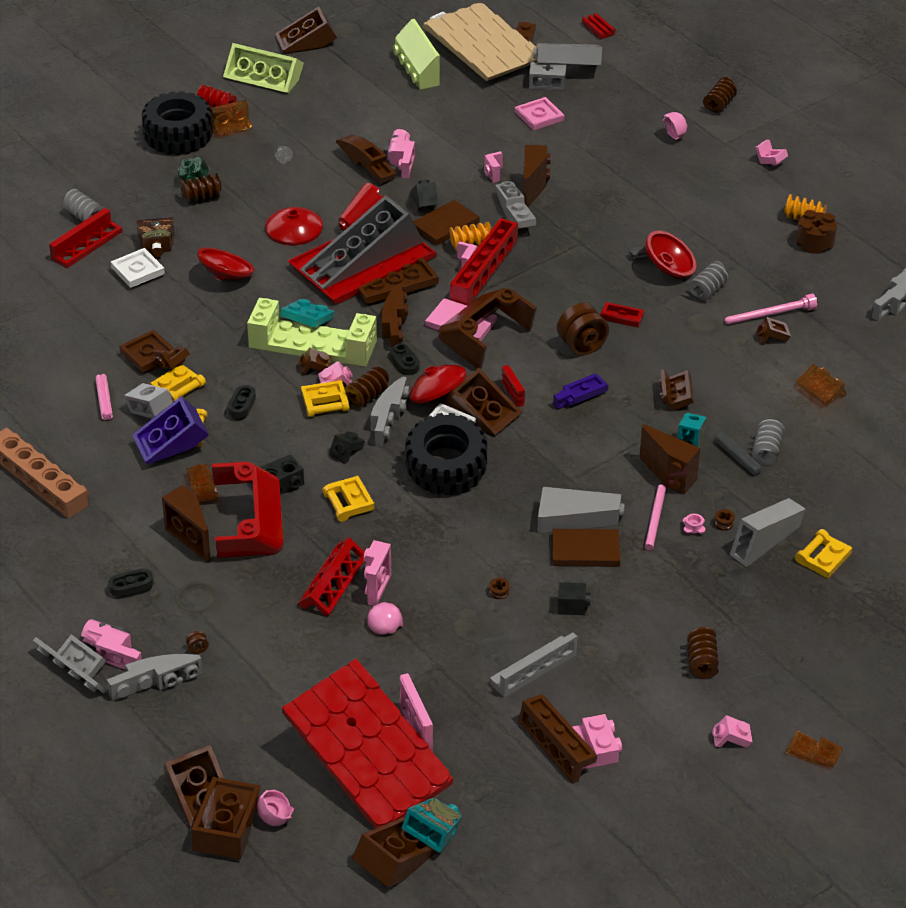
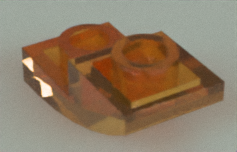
(202, 482)
(808, 749)

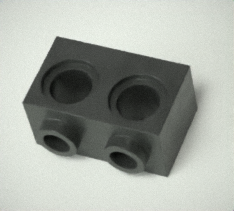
(287, 471)

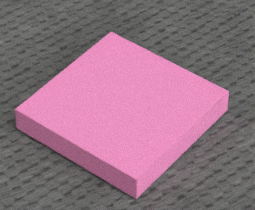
(539, 113)

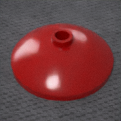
(294, 226)
(670, 254)
(224, 264)
(436, 382)

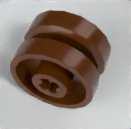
(582, 329)

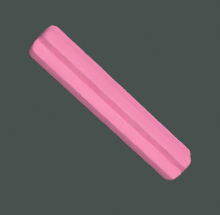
(104, 397)

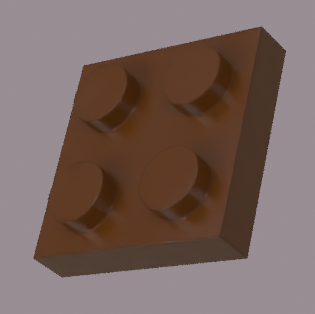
(140, 350)

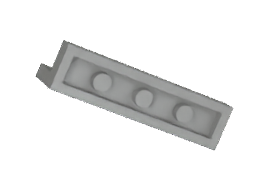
(535, 665)

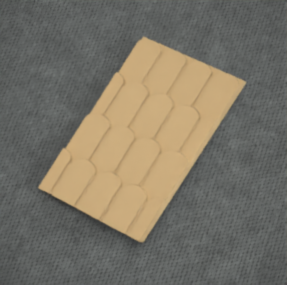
(482, 41)

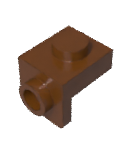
(172, 359)
(314, 359)

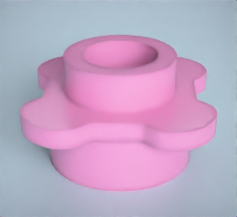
(694, 524)

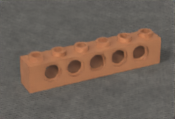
(41, 475)

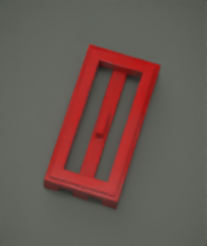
(601, 26)
(622, 314)
(513, 386)

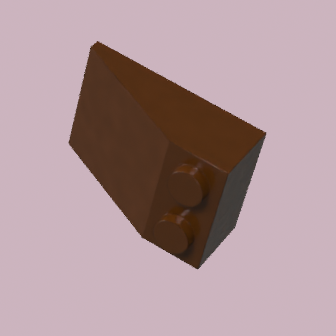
(307, 32)
(535, 171)
(484, 401)
(669, 459)
(186, 521)
(190, 779)
(225, 818)
(391, 853)

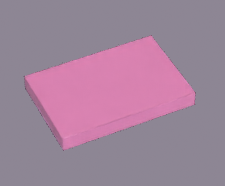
(448, 309)
(414, 710)

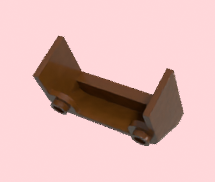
(459, 330)

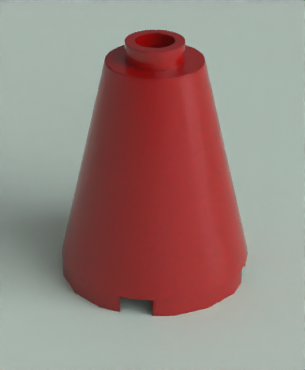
(360, 204)

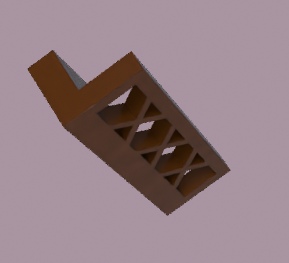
(557, 733)

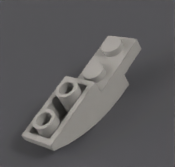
(514, 204)
(893, 300)
(388, 409)
(158, 670)

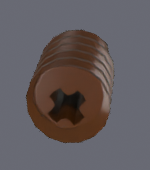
(720, 95)
(201, 187)
(367, 386)
(703, 653)

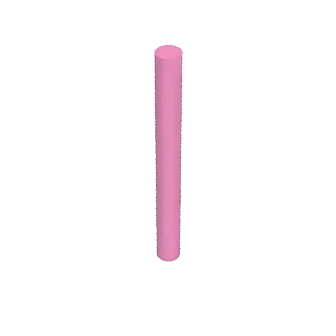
(654, 521)

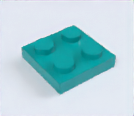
(307, 313)

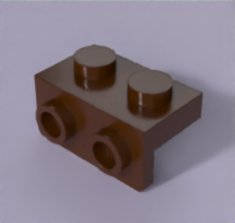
(676, 389)

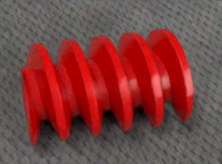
(215, 97)

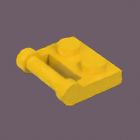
(179, 381)
(324, 393)
(354, 494)
(828, 559)

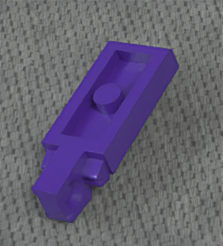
(580, 391)

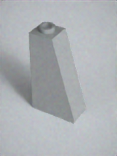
(568, 53)
(577, 509)
(765, 530)

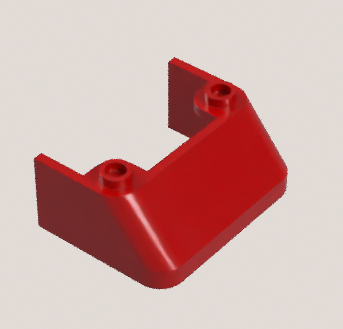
(255, 535)

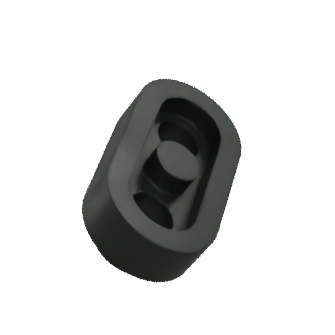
(404, 359)
(241, 401)
(130, 582)

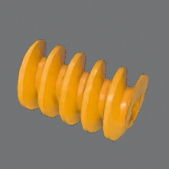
(796, 209)
(469, 235)

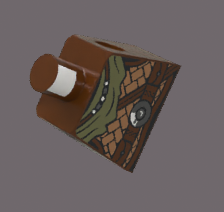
(156, 235)

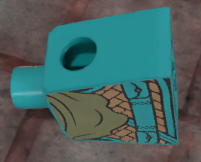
(692, 429)
(433, 823)

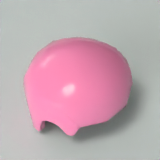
(675, 125)
(384, 618)
(274, 808)

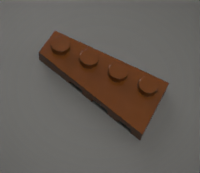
(411, 277)

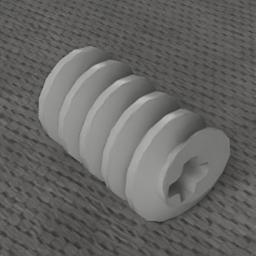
(80, 205)
(708, 280)
(768, 442)

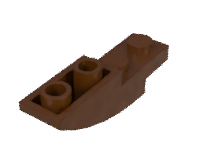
(369, 155)
(394, 315)

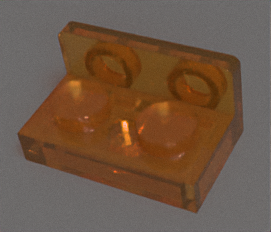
(231, 118)
(821, 385)

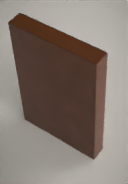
(437, 223)
(586, 547)

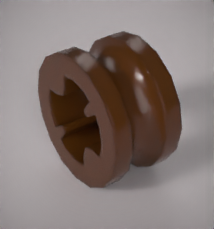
(724, 519)
(499, 582)
(193, 642)

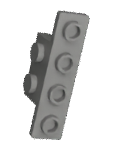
(79, 658)

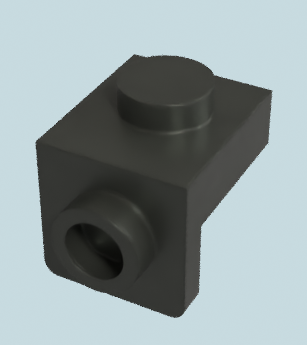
(344, 444)

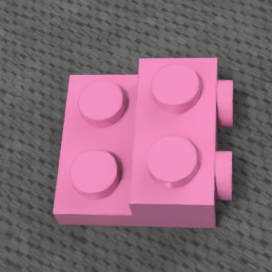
(377, 570)
(599, 735)

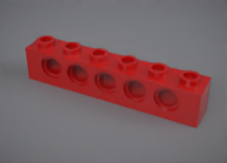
(484, 262)

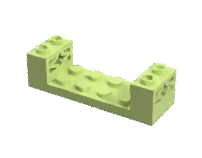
(294, 338)

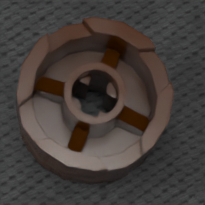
(816, 231)

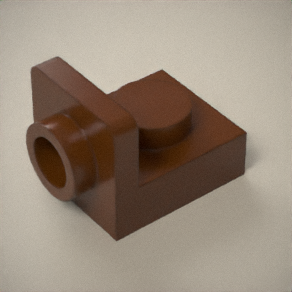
(772, 328)

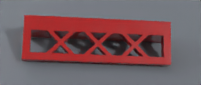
(81, 236)
(331, 571)

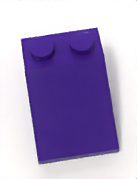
(170, 432)

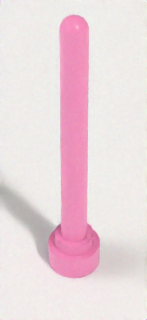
(808, 302)

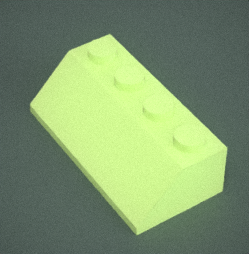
(418, 56)
(262, 68)

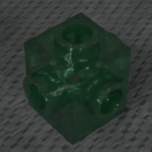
(193, 168)

